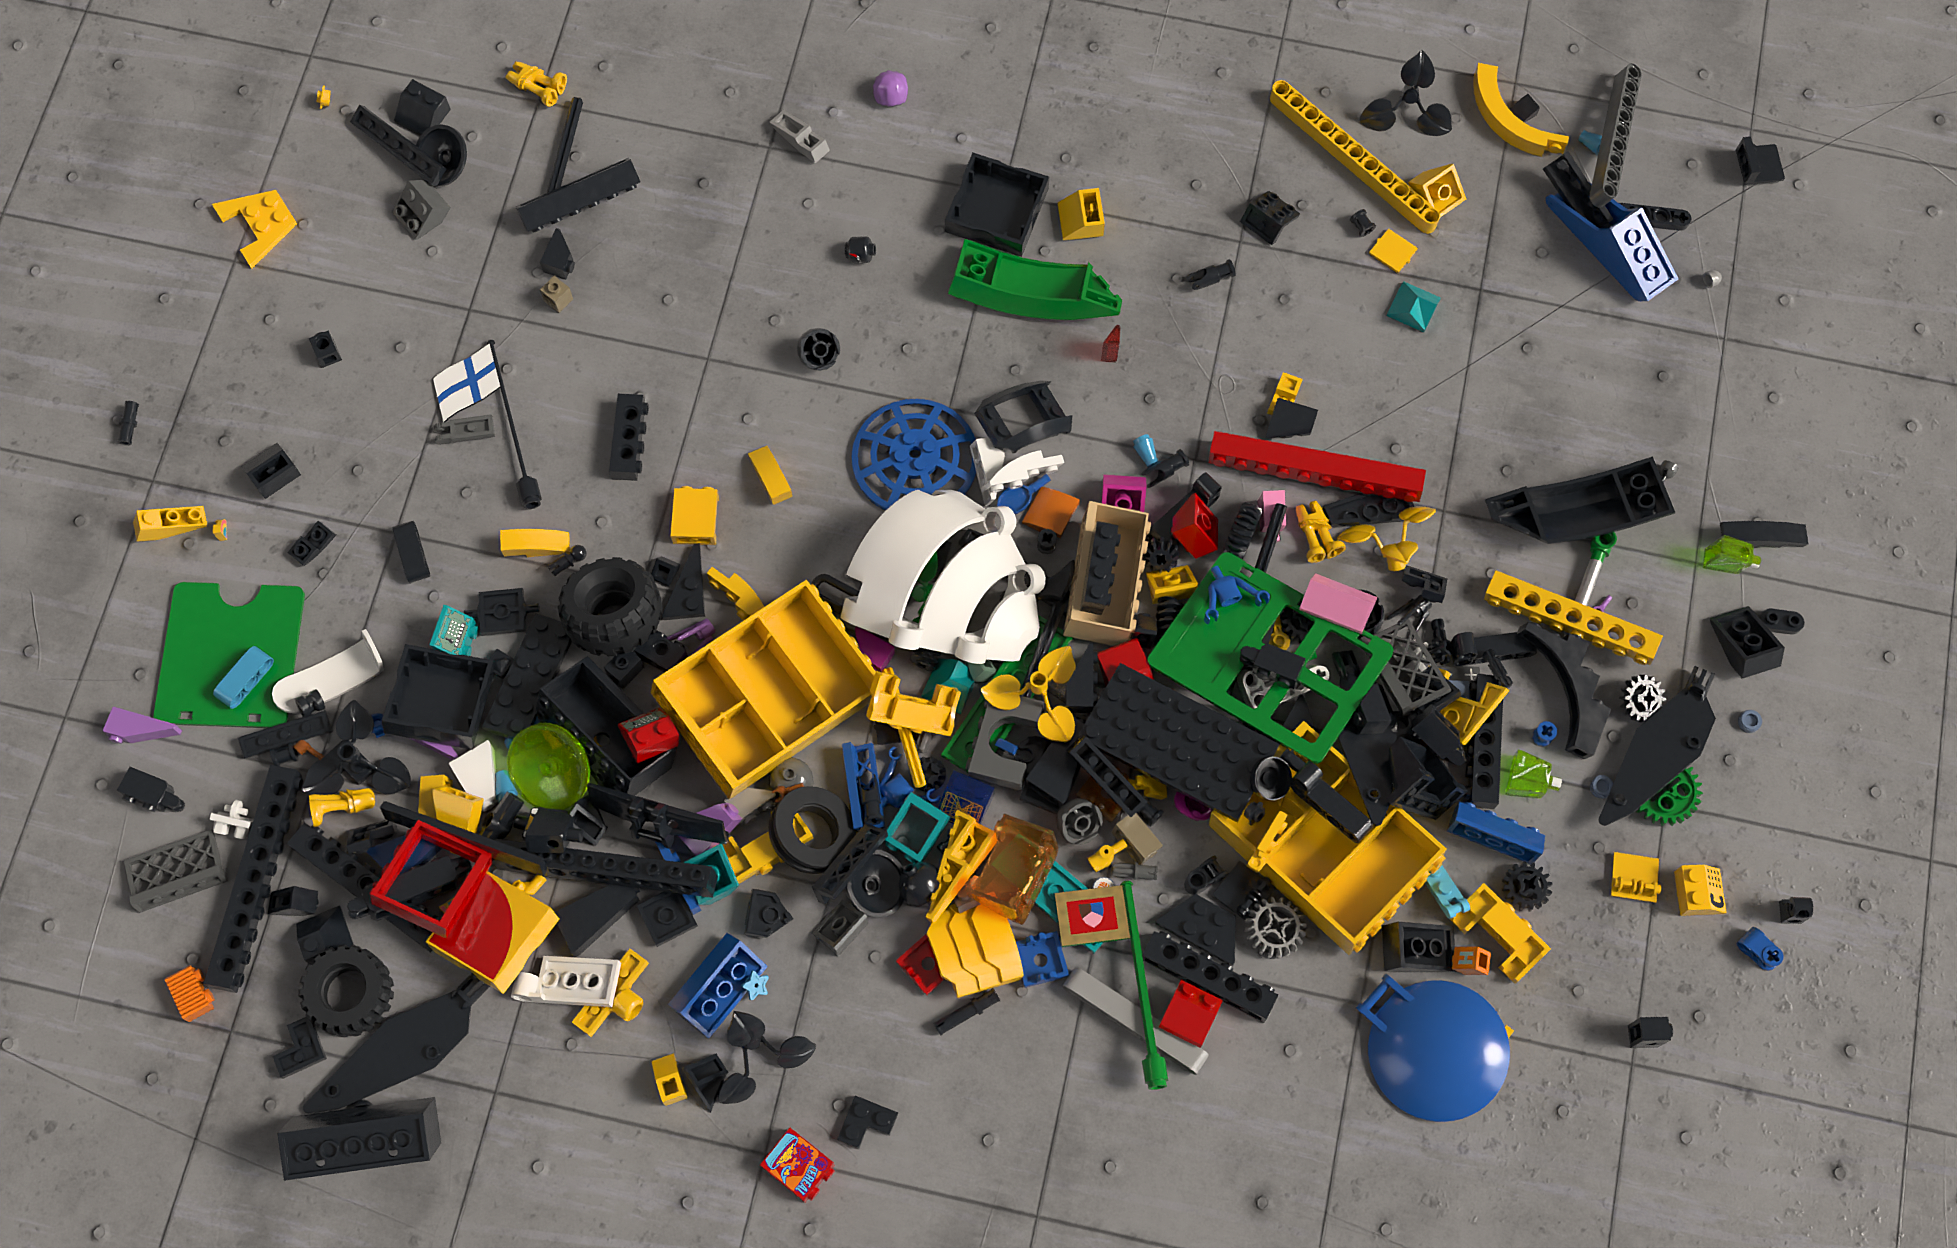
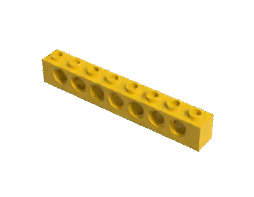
(1585, 615)

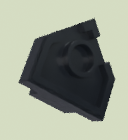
(765, 914)

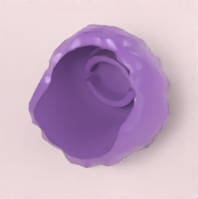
(890, 88)

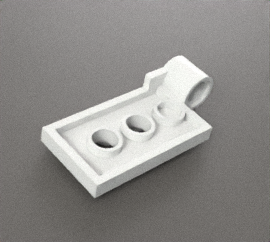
(553, 978)

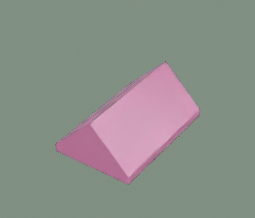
(1337, 603)

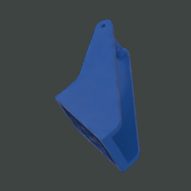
(1625, 249)

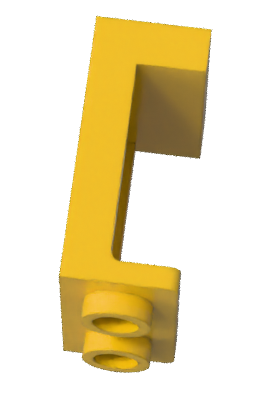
(694, 515)

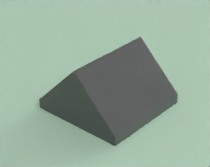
(841, 927)

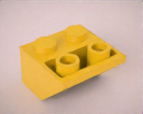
(1081, 215)

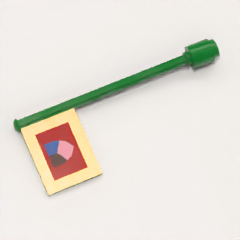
(1109, 916)

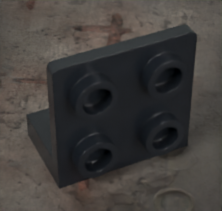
(1759, 163)
(1268, 216)

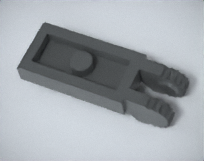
(465, 429)

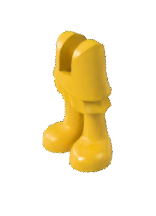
(530, 75)
(1318, 522)
(350, 801)

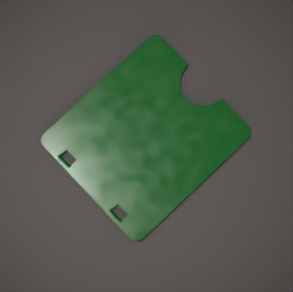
(208, 640)

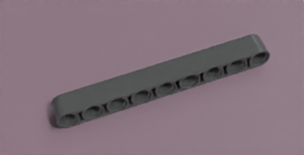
(1615, 135)

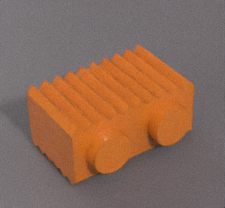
(190, 993)

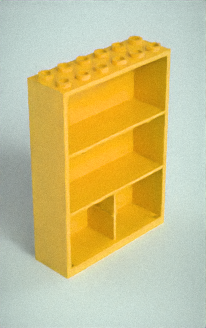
(766, 688)
(1330, 878)

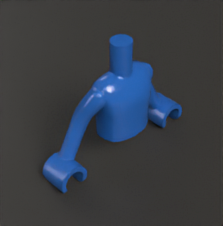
(1227, 592)
(897, 789)

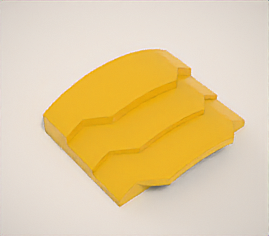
(974, 949)

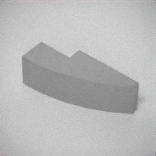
(800, 136)

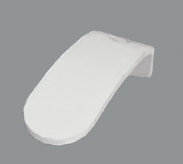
(331, 676)

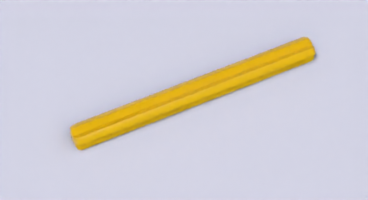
(910, 749)

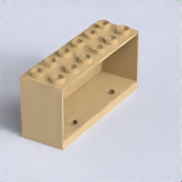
(1117, 620)

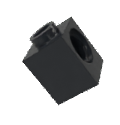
(325, 356)

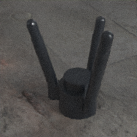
(1418, 608)

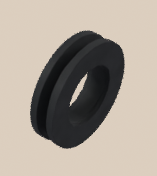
(789, 846)

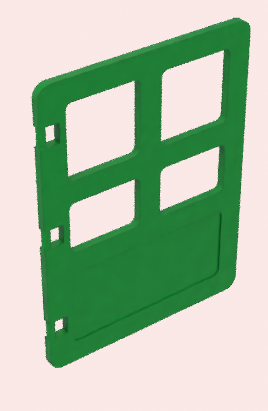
(1208, 656)

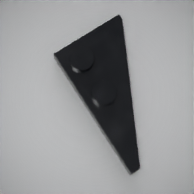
(688, 594)

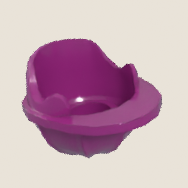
(1191, 808)

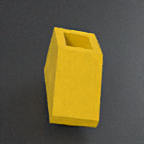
(669, 1080)

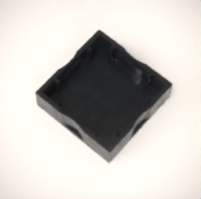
(997, 204)
(438, 697)

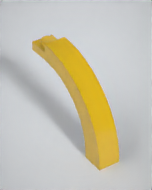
(1505, 123)

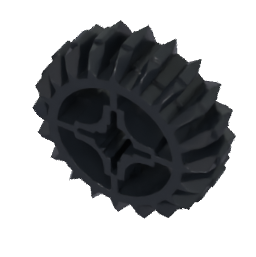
(1243, 530)

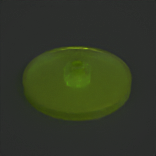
(548, 766)

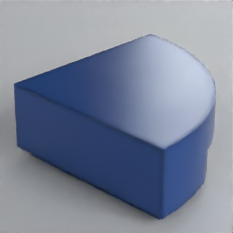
(1006, 746)

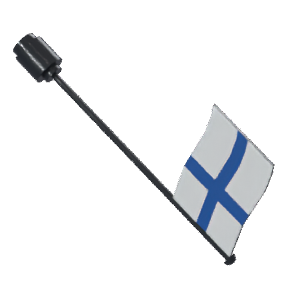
(471, 383)

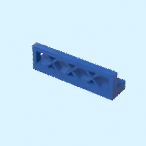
(852, 773)

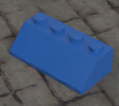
(1496, 833)
(716, 985)

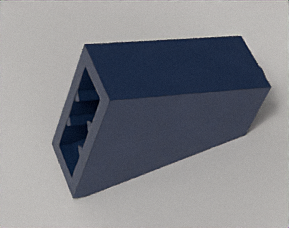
(421, 855)

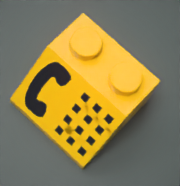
(1699, 890)

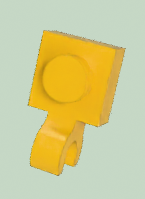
(1150, 786)

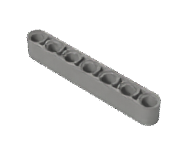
(1129, 1018)

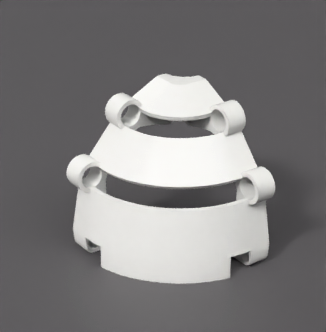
(899, 550)

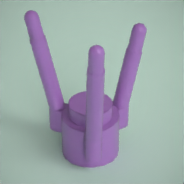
(702, 630)

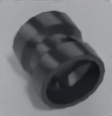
(310, 703)

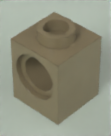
(556, 294)

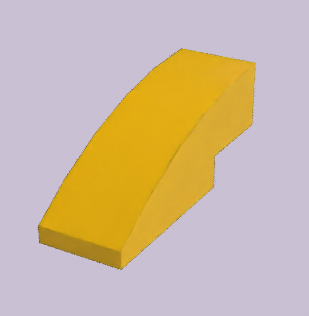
(770, 475)
(534, 542)

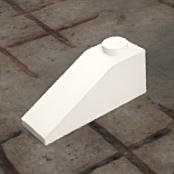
(987, 462)

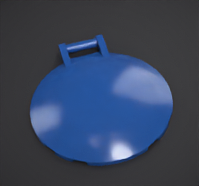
(1436, 1048)

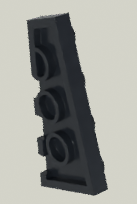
(1365, 509)

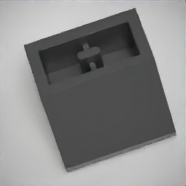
(420, 208)

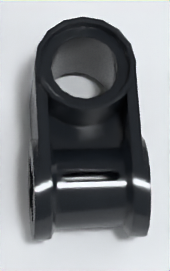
(1207, 873)

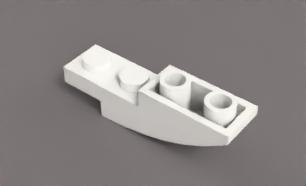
(1021, 469)

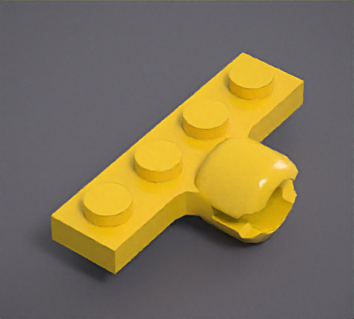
(625, 1003)

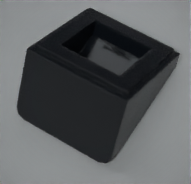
(1525, 108)
(664, 570)

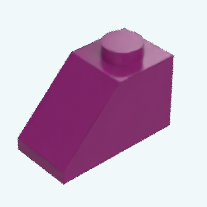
(875, 648)

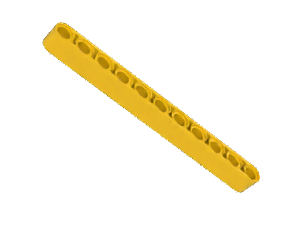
(1357, 164)

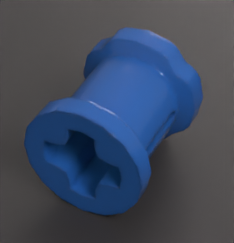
(1542, 728)

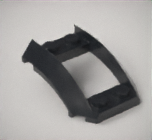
(1042, 397)

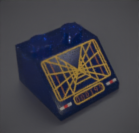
(966, 796)

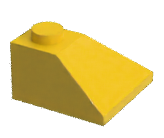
(1439, 188)

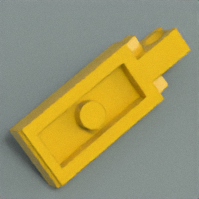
(1266, 844)

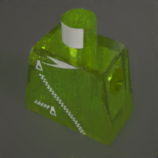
(1730, 555)
(1530, 776)

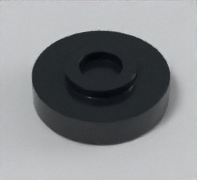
(1274, 781)

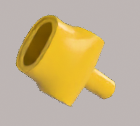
(1105, 855)

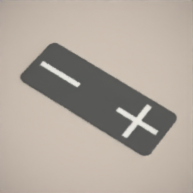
(1461, 673)

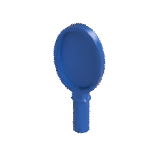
(1020, 498)

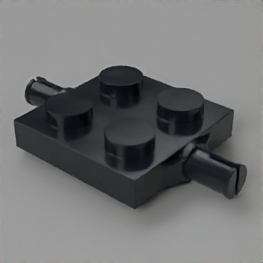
(502, 611)

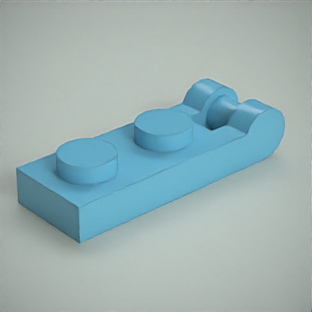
(1446, 892)

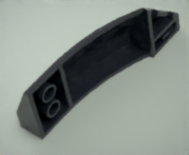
(1585, 504)

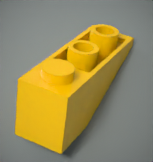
(167, 522)

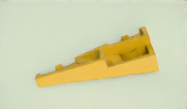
(965, 852)

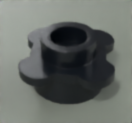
(1254, 812)

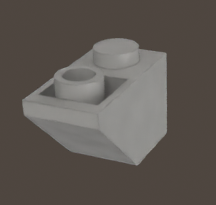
(751, 803)

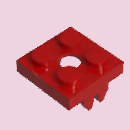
(911, 964)

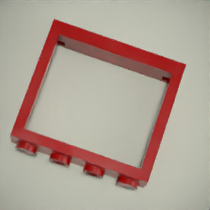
(391, 870)

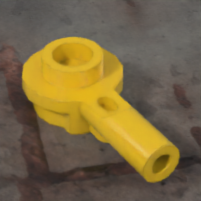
(1279, 638)

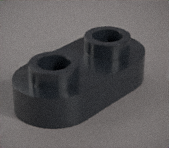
(1782, 621)

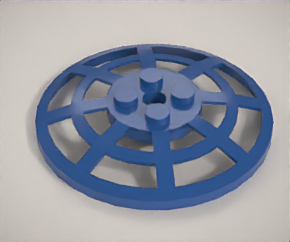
(903, 444)

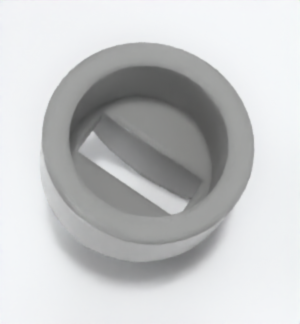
(1712, 278)

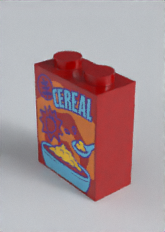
(798, 1165)

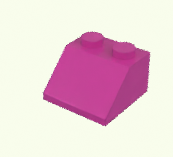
(1124, 492)

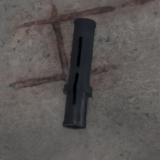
(967, 1011)

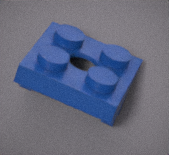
(1049, 946)

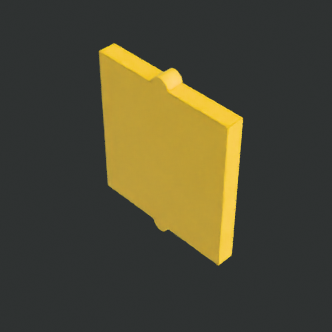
(1393, 251)

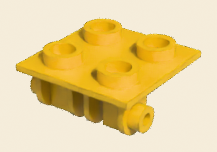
(1635, 877)

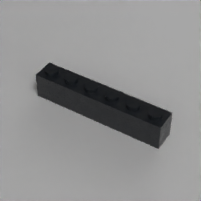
(578, 194)

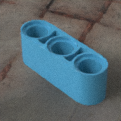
(243, 677)

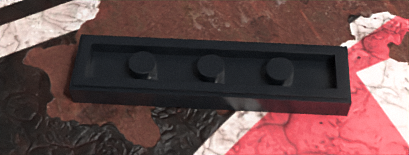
(284, 733)

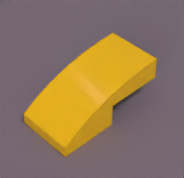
(1286, 389)

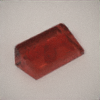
(1111, 346)

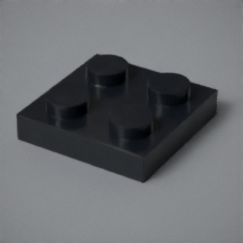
(666, 916)

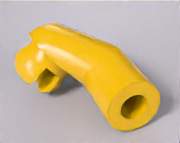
(530, 887)

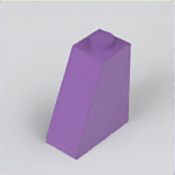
(725, 812)

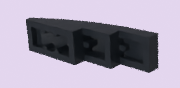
(1766, 533)

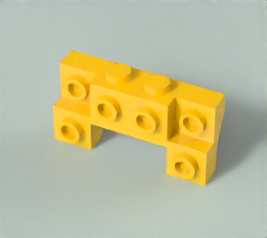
(910, 711)
(759, 854)
(1506, 928)

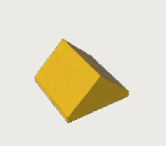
(1176, 583)

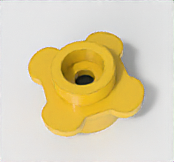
(323, 97)

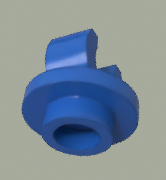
(378, 728)

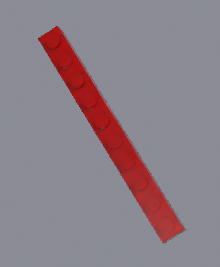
(1317, 466)

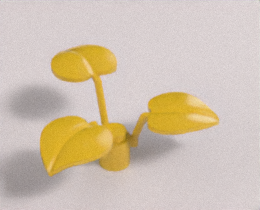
(1397, 553)
(1057, 665)

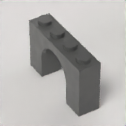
(986, 764)

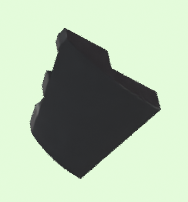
(1290, 420)

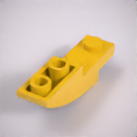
(736, 590)

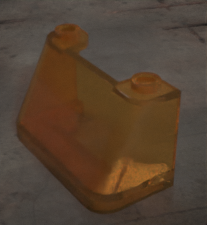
(1015, 868)

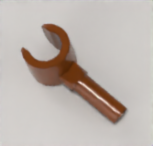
(303, 746)
(784, 791)

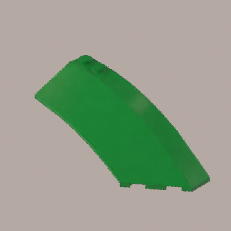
(1031, 285)

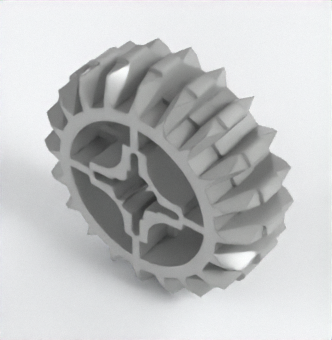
(1279, 937)

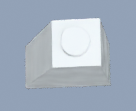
(477, 773)

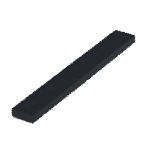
(499, 850)

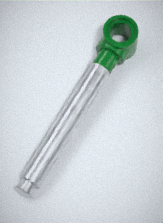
(1599, 552)

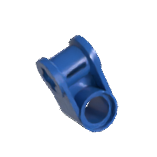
(1759, 947)

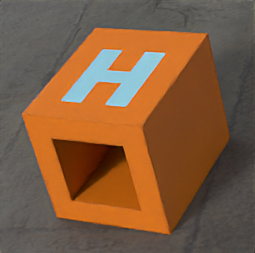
(1471, 960)

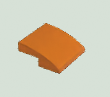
(1051, 511)

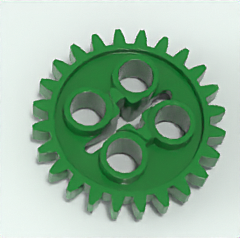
(1679, 806)

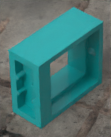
(928, 808)

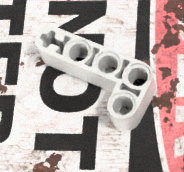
(1258, 686)

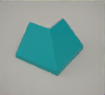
(1413, 306)
(951, 674)

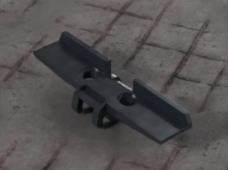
(641, 810)

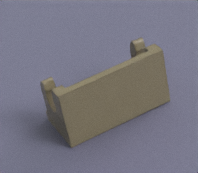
(1139, 838)

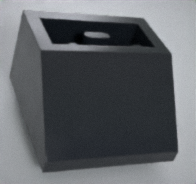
(271, 470)

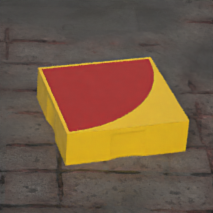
(496, 932)

